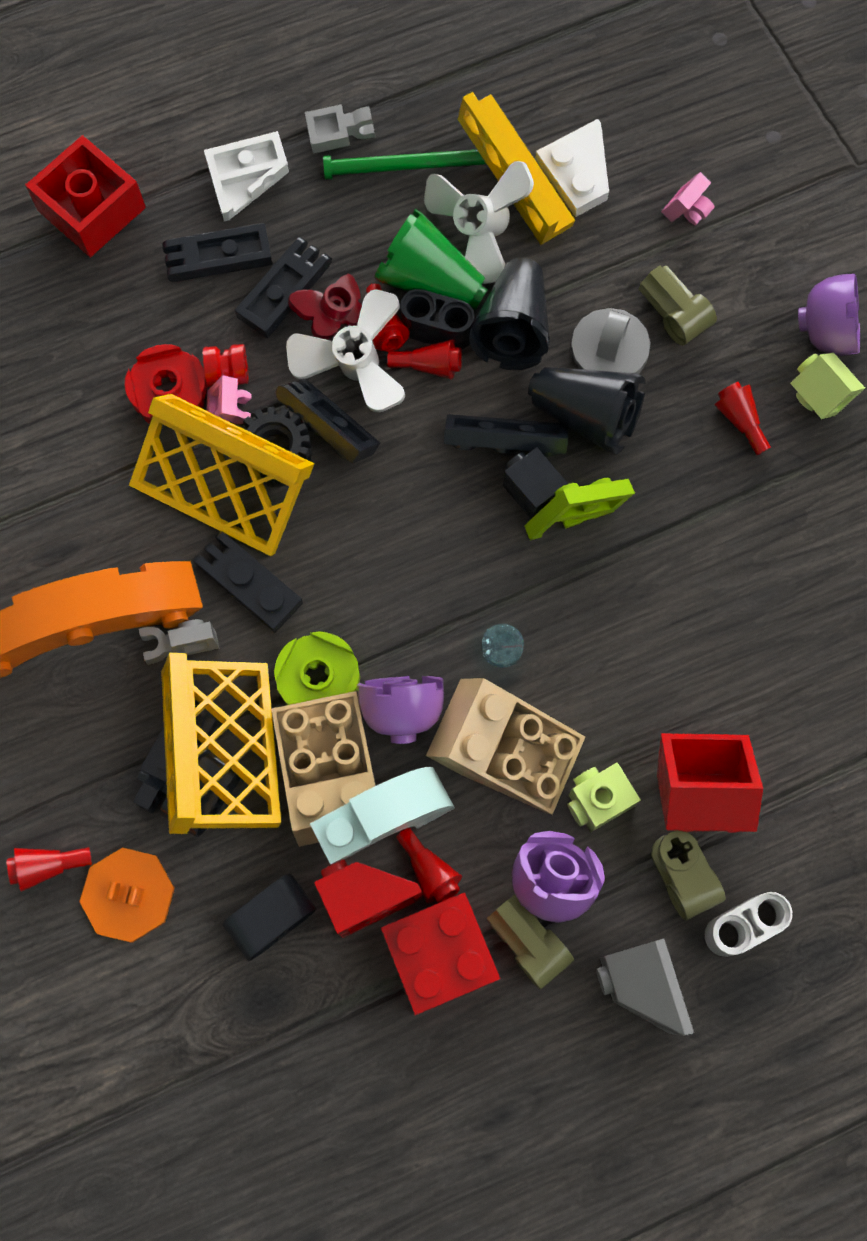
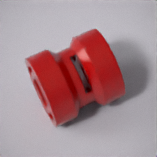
(230, 363)

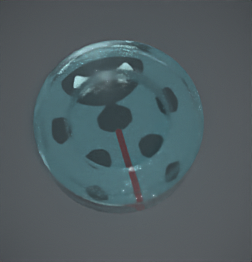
(502, 645)

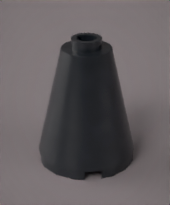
(513, 318)
(590, 402)

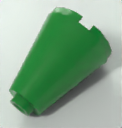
(428, 261)

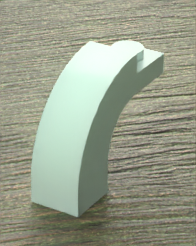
(382, 811)

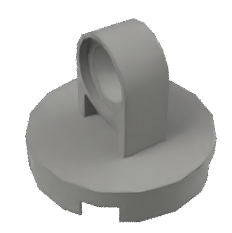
(610, 342)

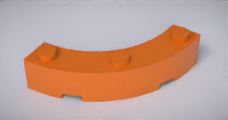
(93, 605)

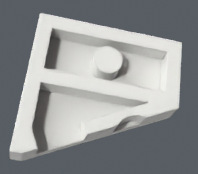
(577, 167)
(245, 170)

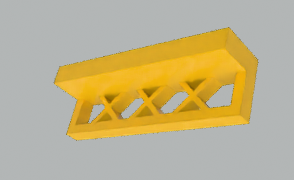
(500, 147)

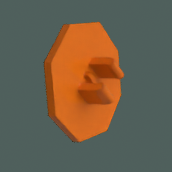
(127, 895)

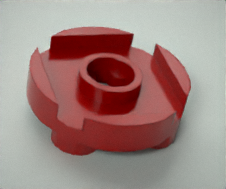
(162, 362)

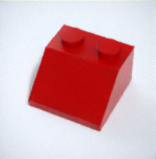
(363, 895)

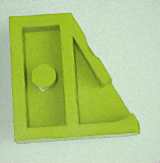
(579, 504)

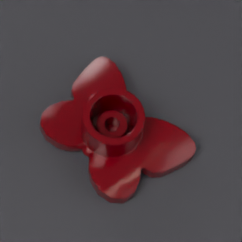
(329, 310)

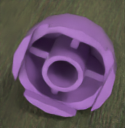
(833, 315)
(401, 705)
(556, 877)

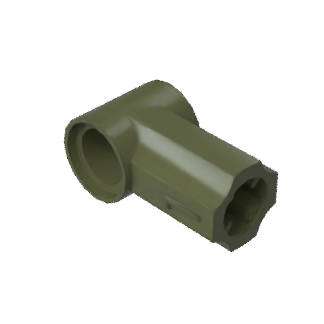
(682, 312)
(536, 949)

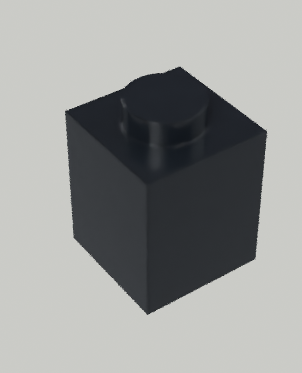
(532, 481)

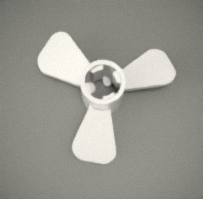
(481, 225)
(314, 355)

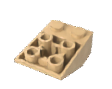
(506, 744)
(321, 758)

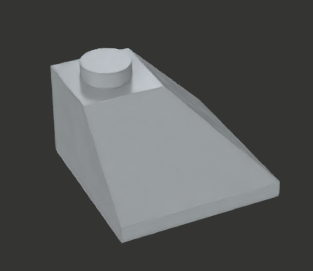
(646, 985)

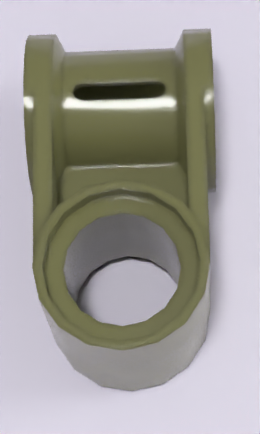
(688, 878)

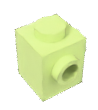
(825, 385)
(601, 796)

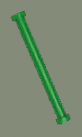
(401, 162)

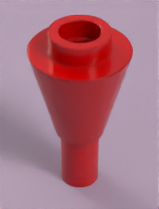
(393, 333)
(436, 359)
(740, 409)
(38, 865)
(434, 875)

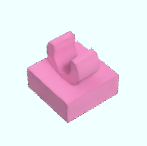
(690, 201)
(223, 400)

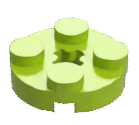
(308, 653)

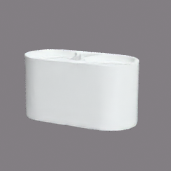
(748, 925)

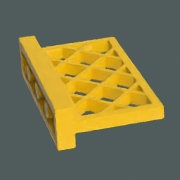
(222, 439)
(182, 752)

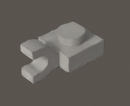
(331, 127)
(189, 638)

